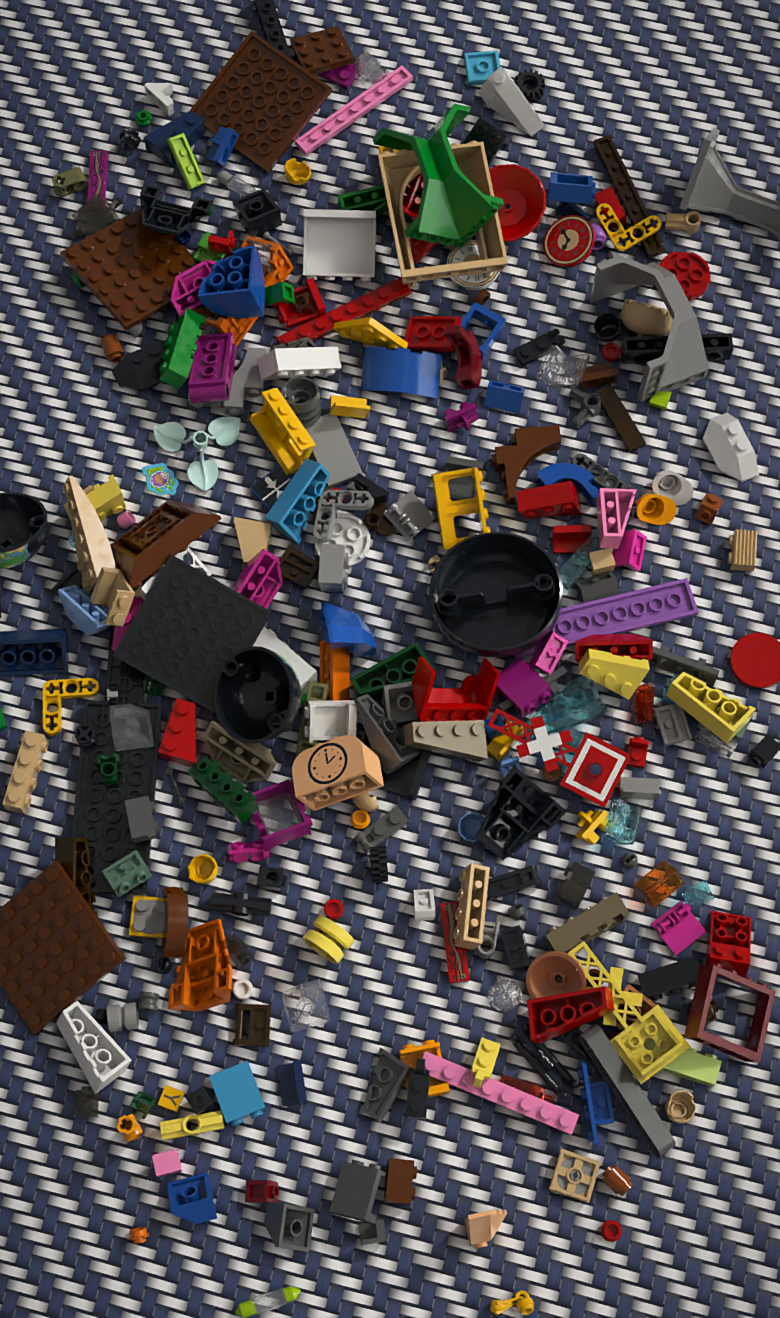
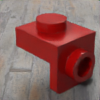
(222, 245)

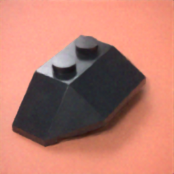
(140, 368)

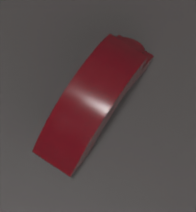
(468, 356)

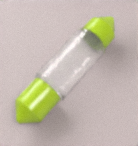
(267, 1301)

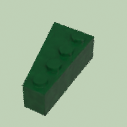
(392, 670)

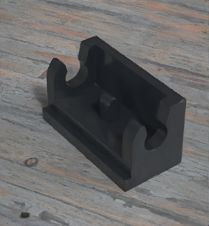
(516, 948)

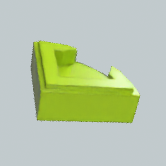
(660, 400)

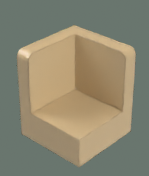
(602, 561)

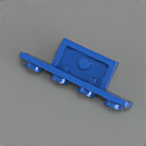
(598, 1103)

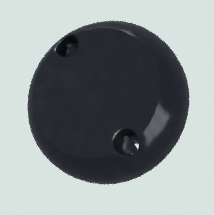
(496, 594)

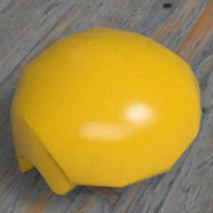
(297, 172)
(203, 869)

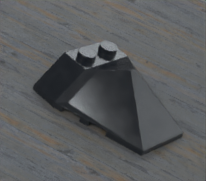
(169, 217)
(517, 814)

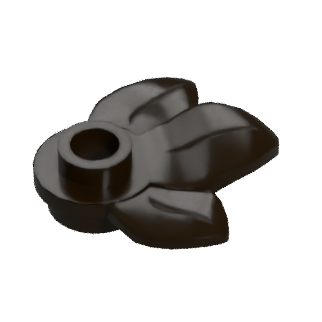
(382, 525)

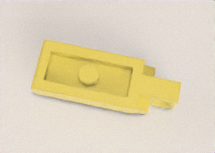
(484, 1061)

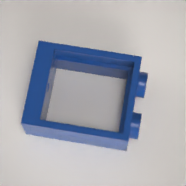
(571, 188)
(488, 318)

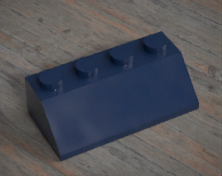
(34, 652)

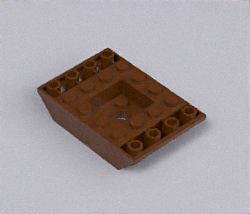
(159, 535)

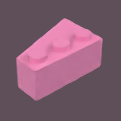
(612, 515)

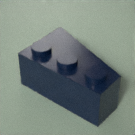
(188, 123)

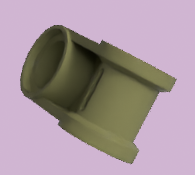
(71, 181)

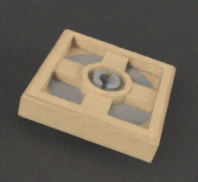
(574, 1175)

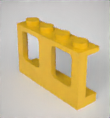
(282, 432)
(449, 509)

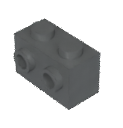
(141, 819)

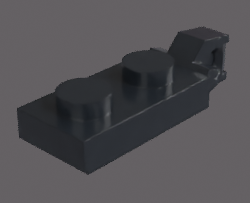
(418, 1091)

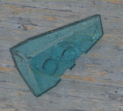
(573, 706)

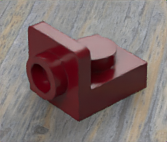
(261, 1191)

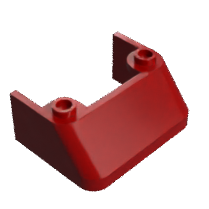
(454, 704)

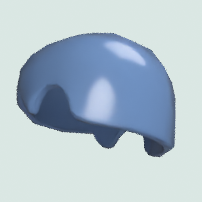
(469, 826)

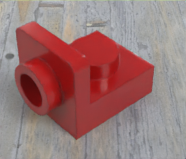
(638, 750)

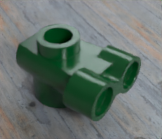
(108, 768)

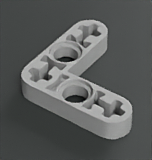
(332, 506)

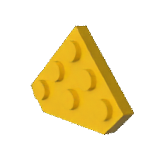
(369, 332)

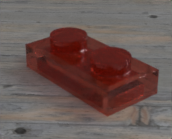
(644, 703)

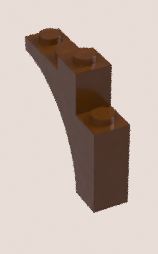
(526, 446)

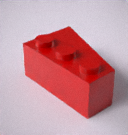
(549, 501)

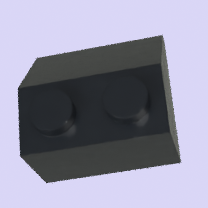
(257, 213)

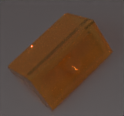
(659, 883)

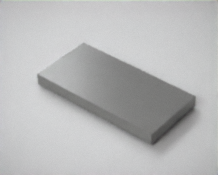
(333, 450)

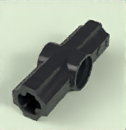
(240, 904)

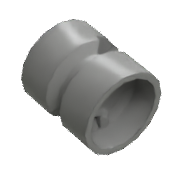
(122, 1017)

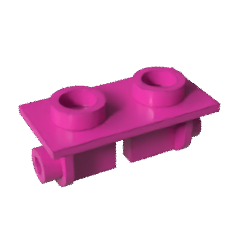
(239, 851)

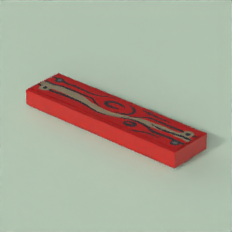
(455, 956)

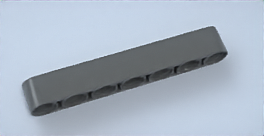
(627, 1090)

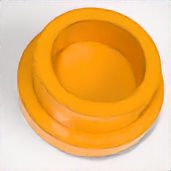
(360, 819)

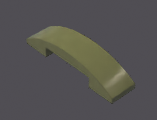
(315, 692)

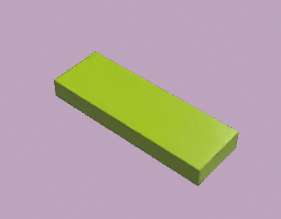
(186, 161)

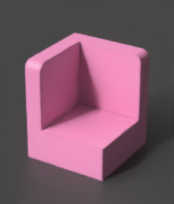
(167, 1163)

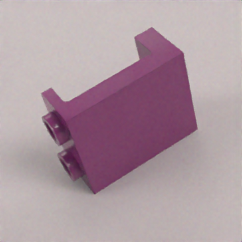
(523, 687)

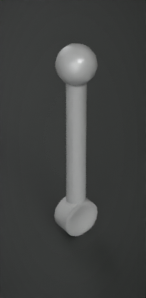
(266, 235)

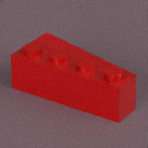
(566, 1011)

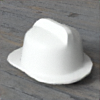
(673, 486)

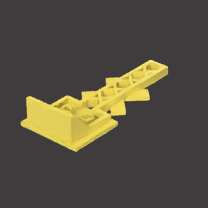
(652, 1025)

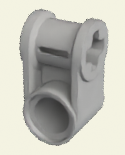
(490, 936)

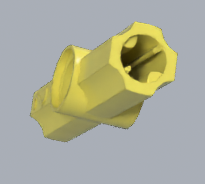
(178, 1127)

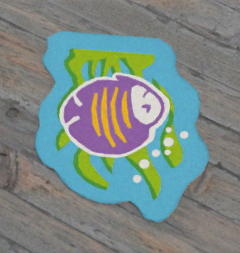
(160, 479)

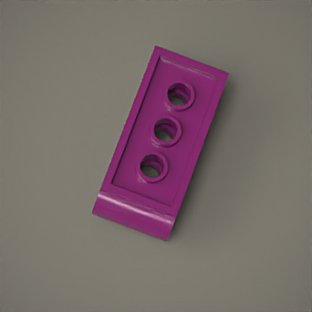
(212, 368)

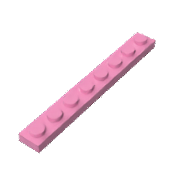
(353, 110)
(501, 1094)

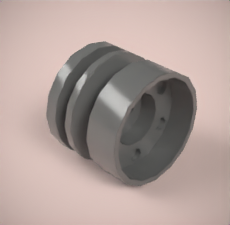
(303, 398)

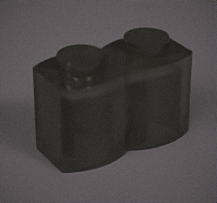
(575, 885)

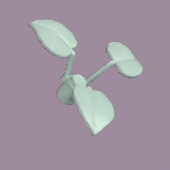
(203, 473)

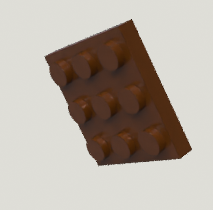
(322, 50)

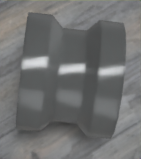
(148, 1001)

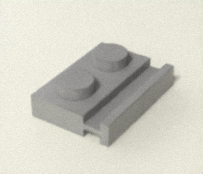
(672, 724)

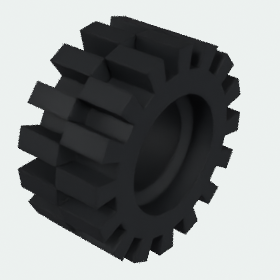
(532, 78)
(378, 864)

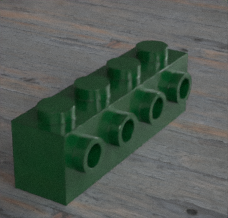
(224, 789)

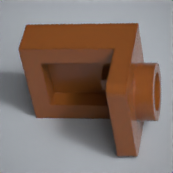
(709, 508)

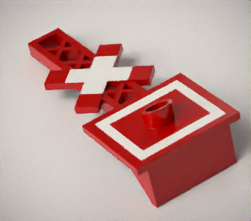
(578, 775)

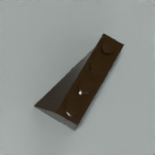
(75, 859)

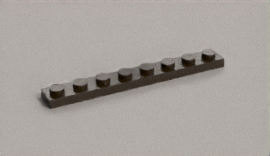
(627, 193)

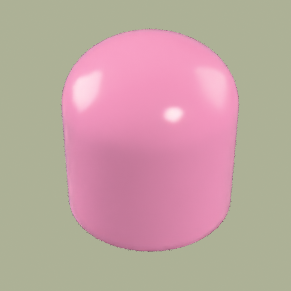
(125, 520)

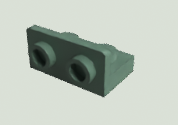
(127, 873)

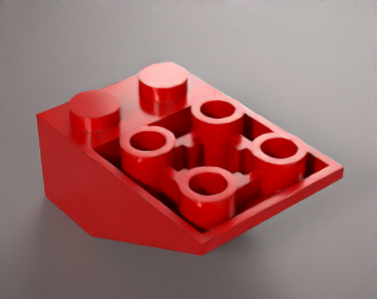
(729, 942)

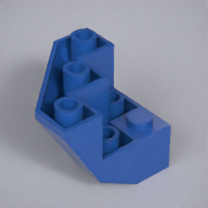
(346, 629)

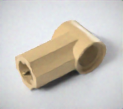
(682, 222)

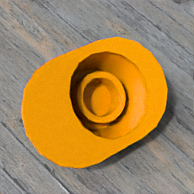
(655, 509)

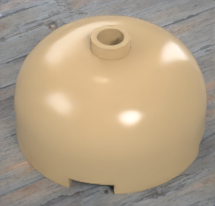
(646, 318)

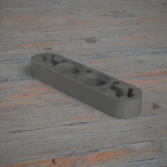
(604, 474)

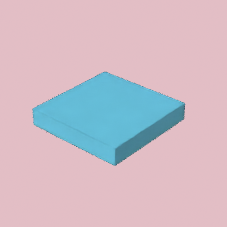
(480, 66)

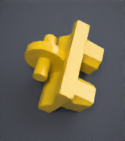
(587, 831)

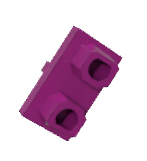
(462, 417)

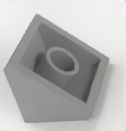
(399, 702)

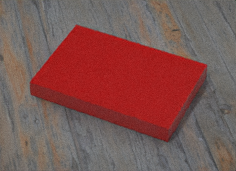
(427, 333)

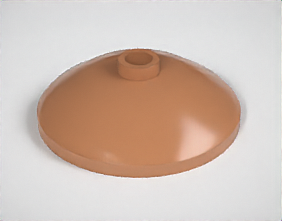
(542, 973)

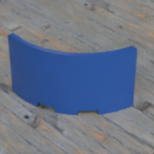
(401, 371)

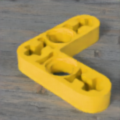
(621, 233)
(56, 698)

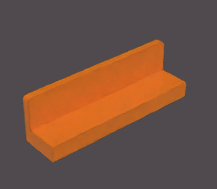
(335, 671)

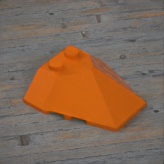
(205, 970)

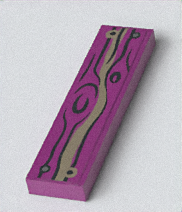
(98, 174)

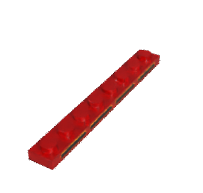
(350, 311)

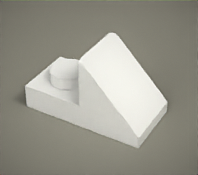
(159, 94)
(424, 904)

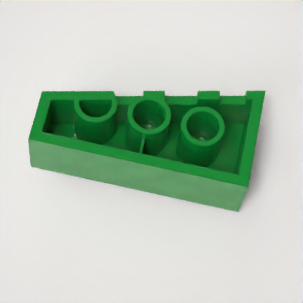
(180, 348)

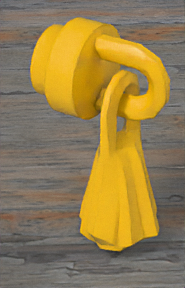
(524, 1305)

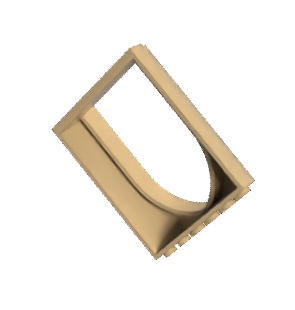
(398, 171)

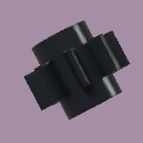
(129, 139)

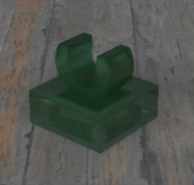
(143, 1103)

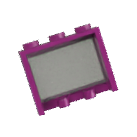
(280, 815)

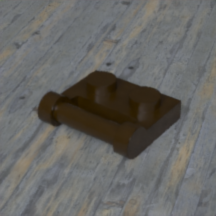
(296, 572)
(258, 1028)

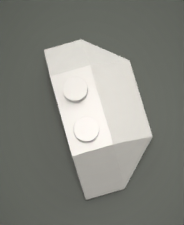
(730, 448)

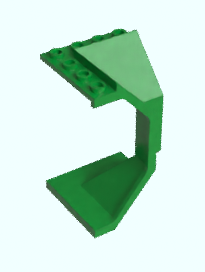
(450, 203)

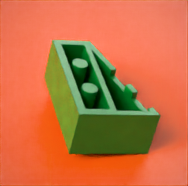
(365, 200)

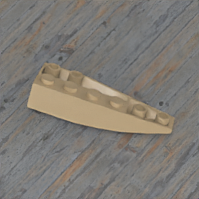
(89, 535)

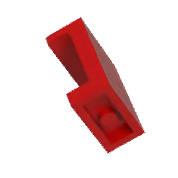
(290, 317)

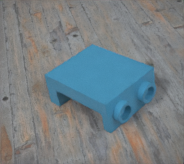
(237, 1093)

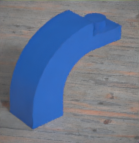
(566, 472)

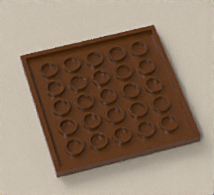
(262, 99)
(129, 268)
(51, 948)

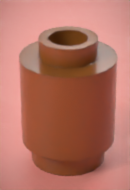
(112, 348)
(616, 1180)

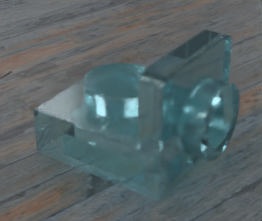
(697, 894)

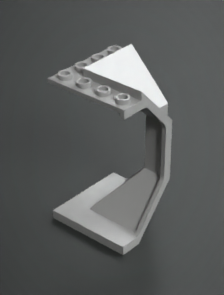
(715, 191)
(684, 353)

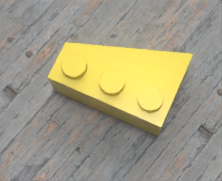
(105, 499)
(613, 671)

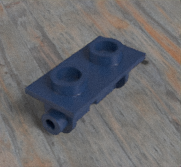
(570, 208)

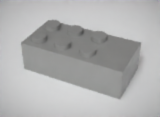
(332, 568)

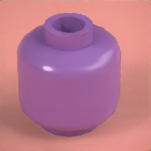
(601, 237)

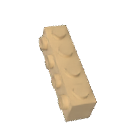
(25, 772)
(472, 906)

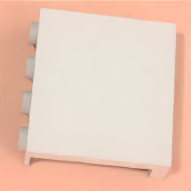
(339, 244)

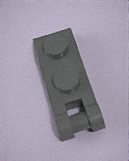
(382, 829)

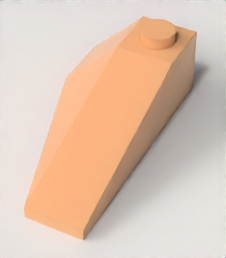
(483, 1226)

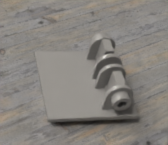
(409, 515)

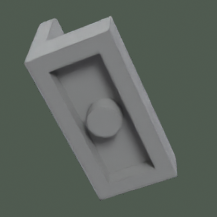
(639, 788)

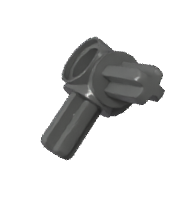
(585, 401)

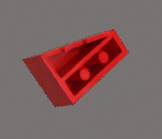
(180, 736)

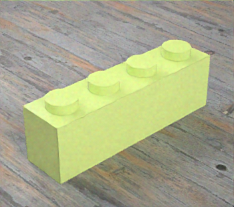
(692, 1065)

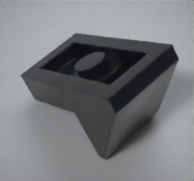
(378, 493)

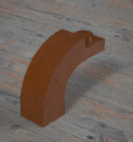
(176, 922)

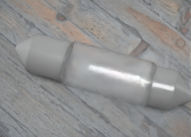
(235, 183)

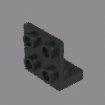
(490, 136)

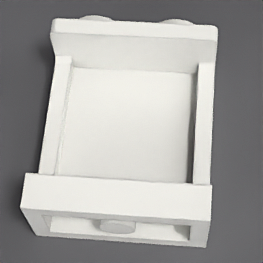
(330, 719)

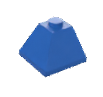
(192, 1199)

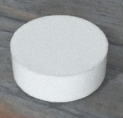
(242, 989)

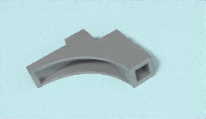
(244, 382)

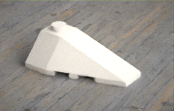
(507, 100)

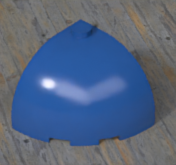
(235, 285)

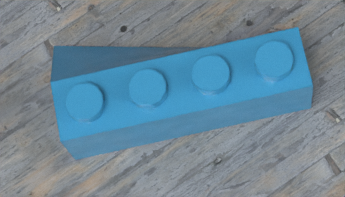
(298, 500)

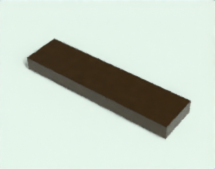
(620, 418)

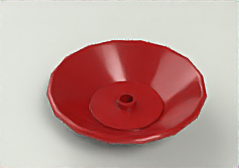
(524, 194)

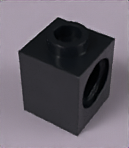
(765, 751)
(265, 872)

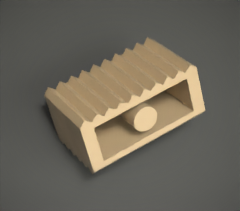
(743, 550)

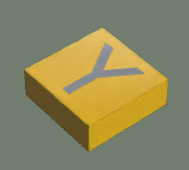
(171, 1098)

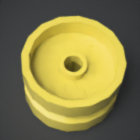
(328, 939)

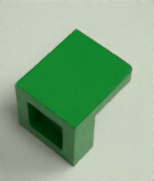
(280, 293)

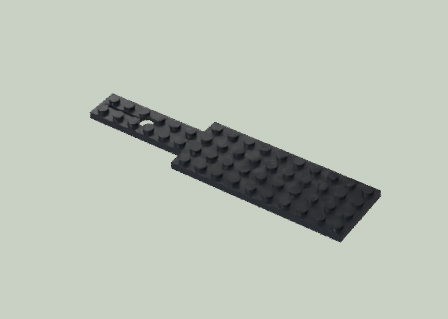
(101, 808)

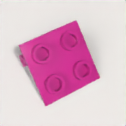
(678, 927)

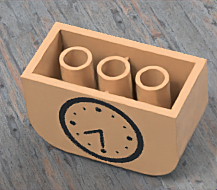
(335, 772)

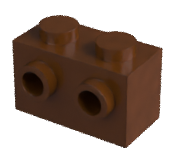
(399, 1181)

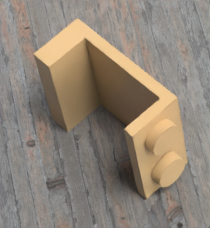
(115, 593)

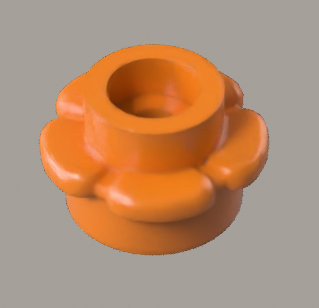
(138, 1235)

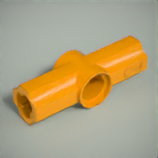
(129, 1127)

